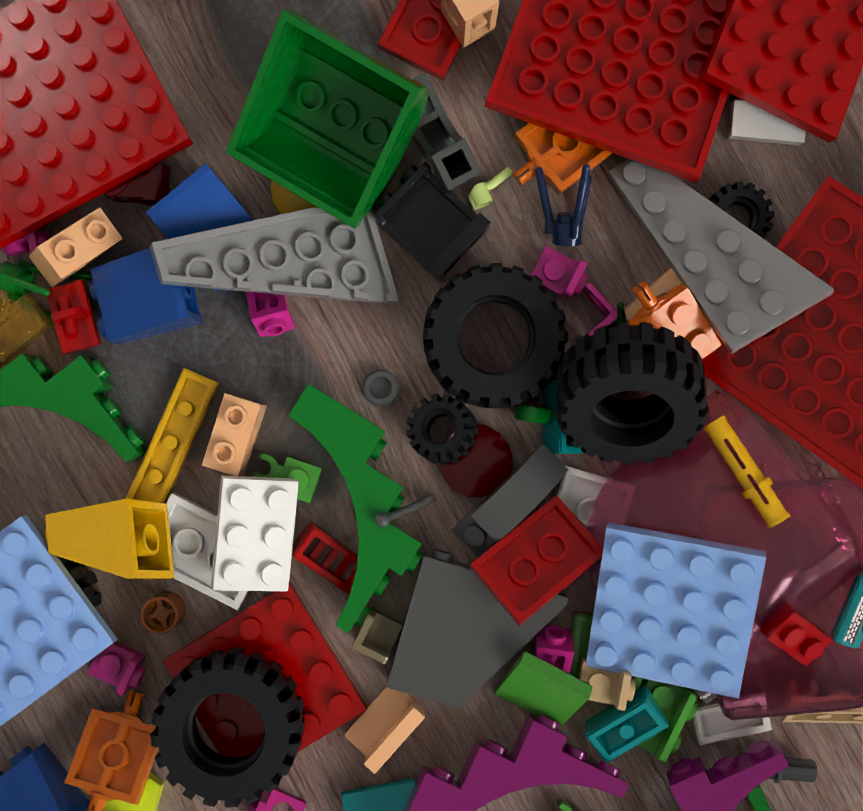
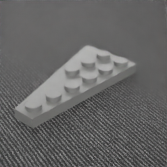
(283, 255)
(729, 269)

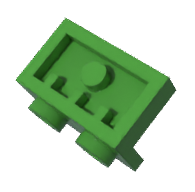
(678, 706)

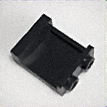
(430, 221)

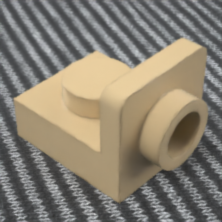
(608, 686)

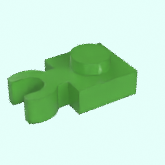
(304, 472)

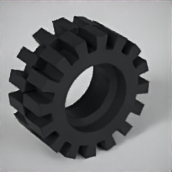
(751, 200)
(427, 414)

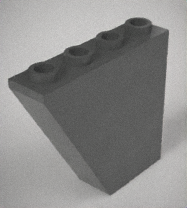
(457, 633)

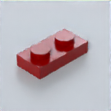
(795, 634)

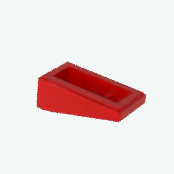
(305, 538)

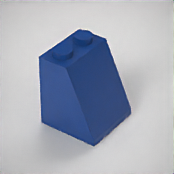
(197, 206)
(135, 301)
(38, 784)

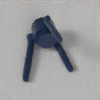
(569, 225)

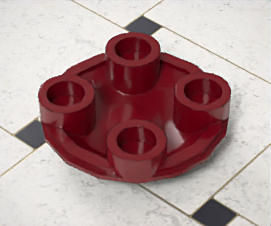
(483, 468)

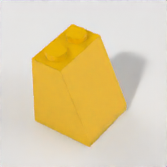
(115, 537)

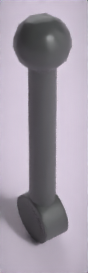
(383, 519)

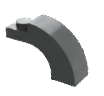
(442, 145)
(511, 500)

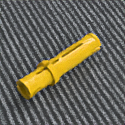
(774, 511)

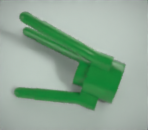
(18, 281)

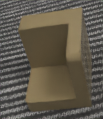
(377, 636)

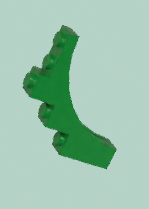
(74, 394)
(351, 444)

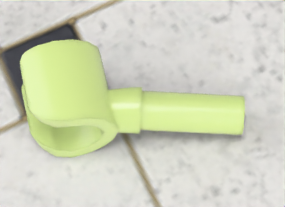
(480, 195)

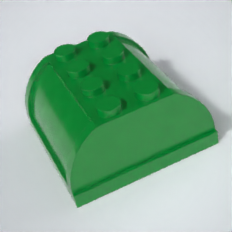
(326, 119)

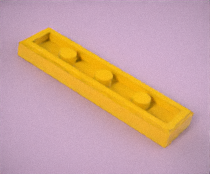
(173, 437)

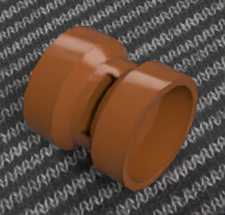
(155, 615)

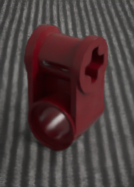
(143, 188)

